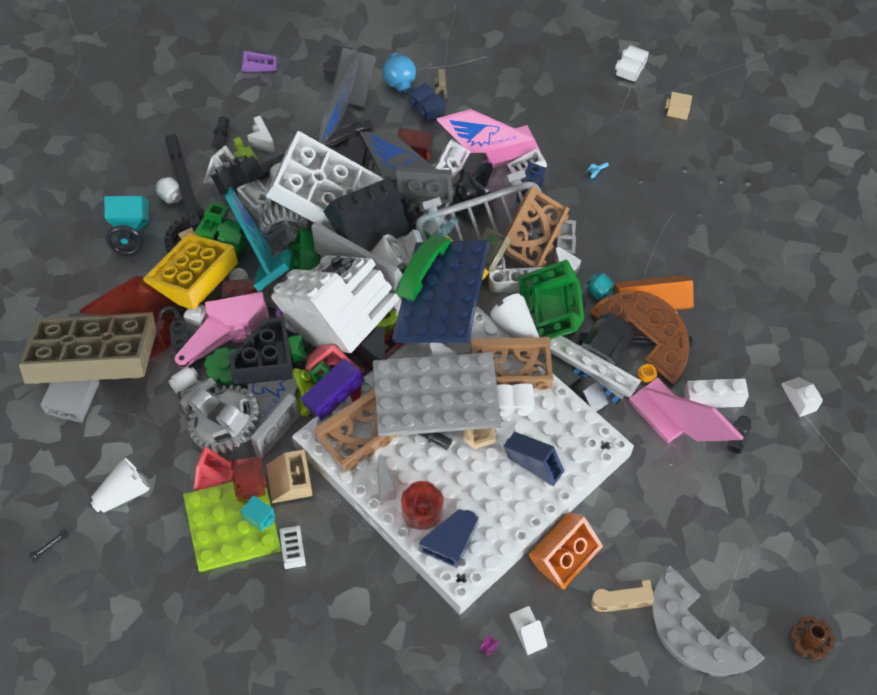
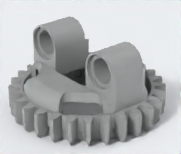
(231, 418)

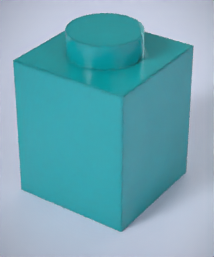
(258, 513)

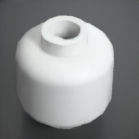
(168, 190)

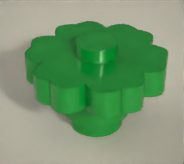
(219, 366)

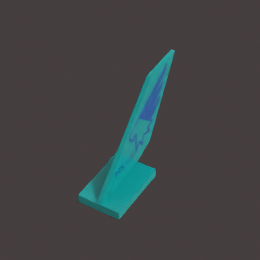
(272, 266)

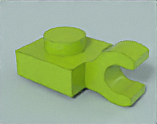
(241, 150)

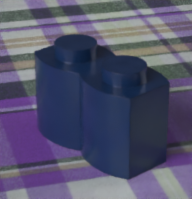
(426, 101)

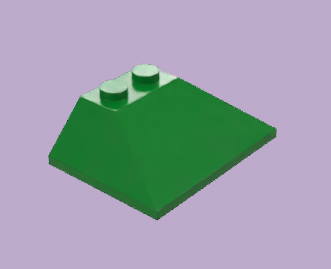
(553, 299)

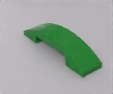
(419, 264)

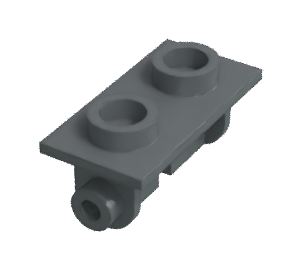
(281, 237)

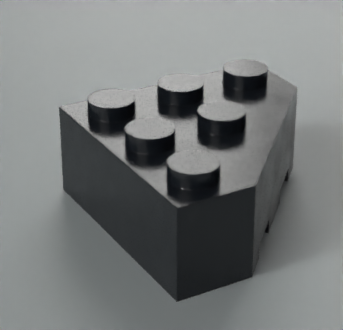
(263, 355)

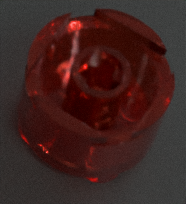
(248, 478)
(422, 516)

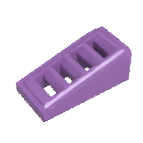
(252, 62)

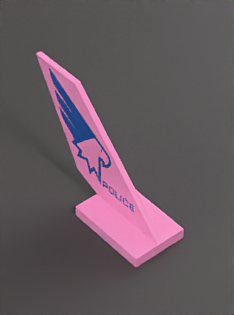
(488, 136)

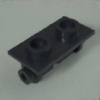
(411, 216)

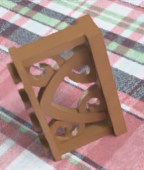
(521, 215)
(517, 346)
(333, 426)

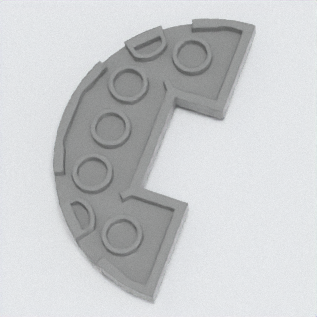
(689, 639)

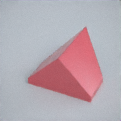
(212, 470)

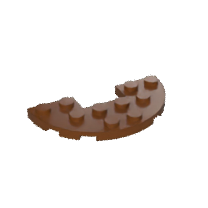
(658, 322)

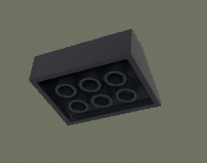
(368, 214)

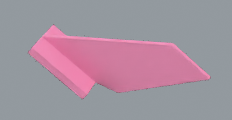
(674, 415)

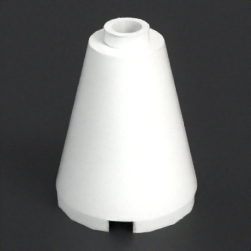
(390, 252)
(514, 317)
(119, 487)

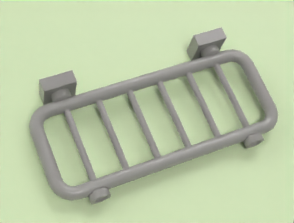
(516, 186)

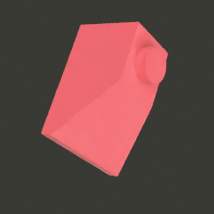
(328, 354)

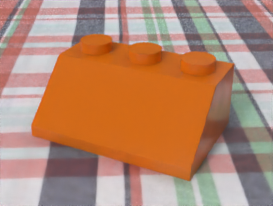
(566, 550)

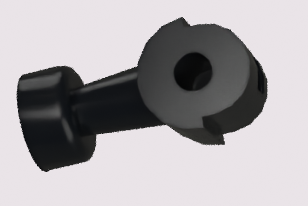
(743, 426)

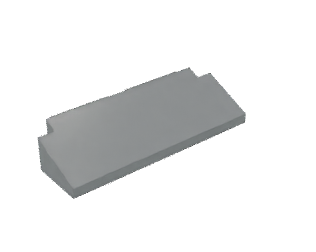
(330, 243)

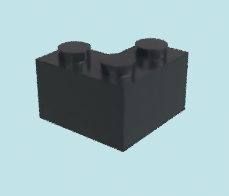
(239, 172)

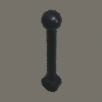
(62, 534)

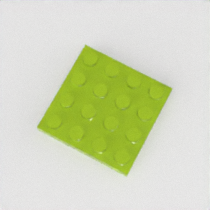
(221, 533)

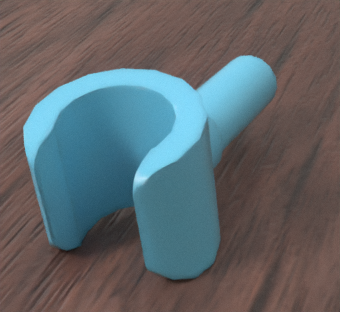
(594, 169)

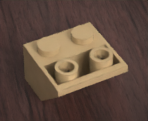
(289, 477)

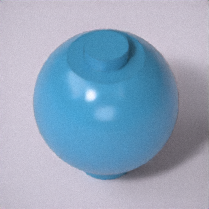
(399, 72)

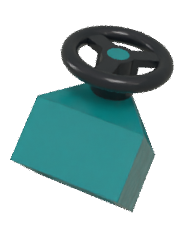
(127, 217)

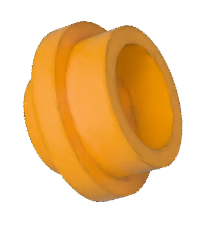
(647, 373)

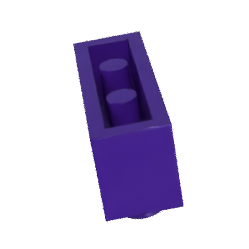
(333, 389)

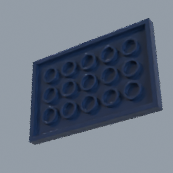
(448, 297)

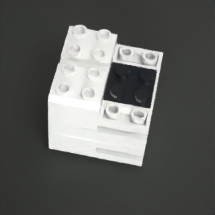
(335, 301)

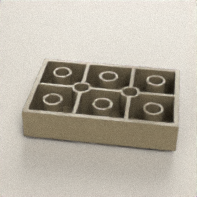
(88, 348)

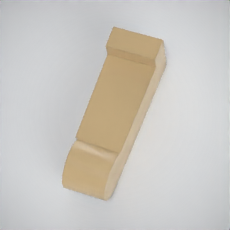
(623, 599)

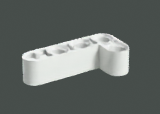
(506, 278)

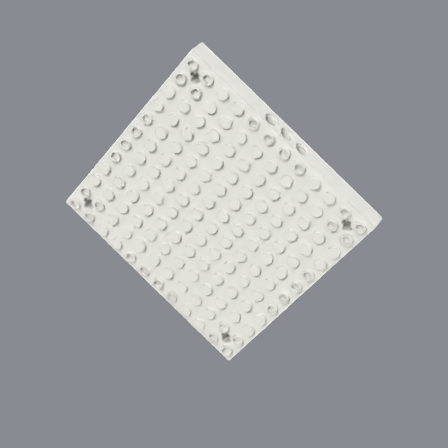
(509, 500)

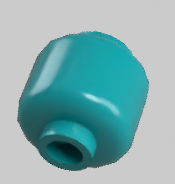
(600, 286)

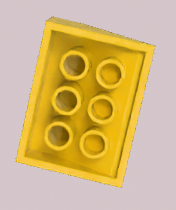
(192, 270)

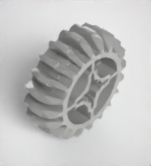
(278, 215)

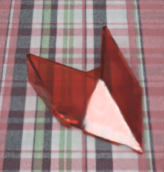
(138, 297)

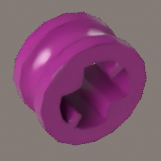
(489, 645)

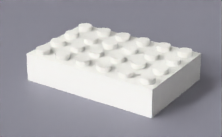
(314, 177)

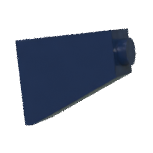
(535, 457)
(450, 538)

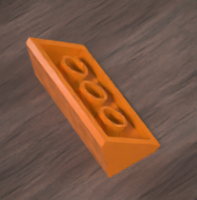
(672, 289)

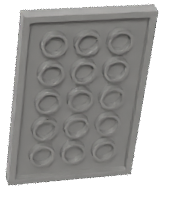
(436, 394)

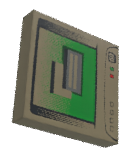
(497, 247)

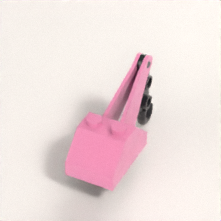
(227, 321)

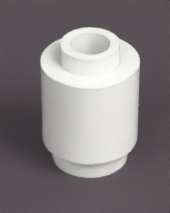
(183, 379)

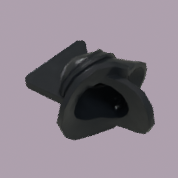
(471, 187)

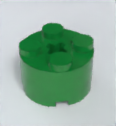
(232, 234)

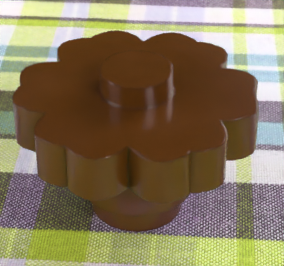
(812, 638)

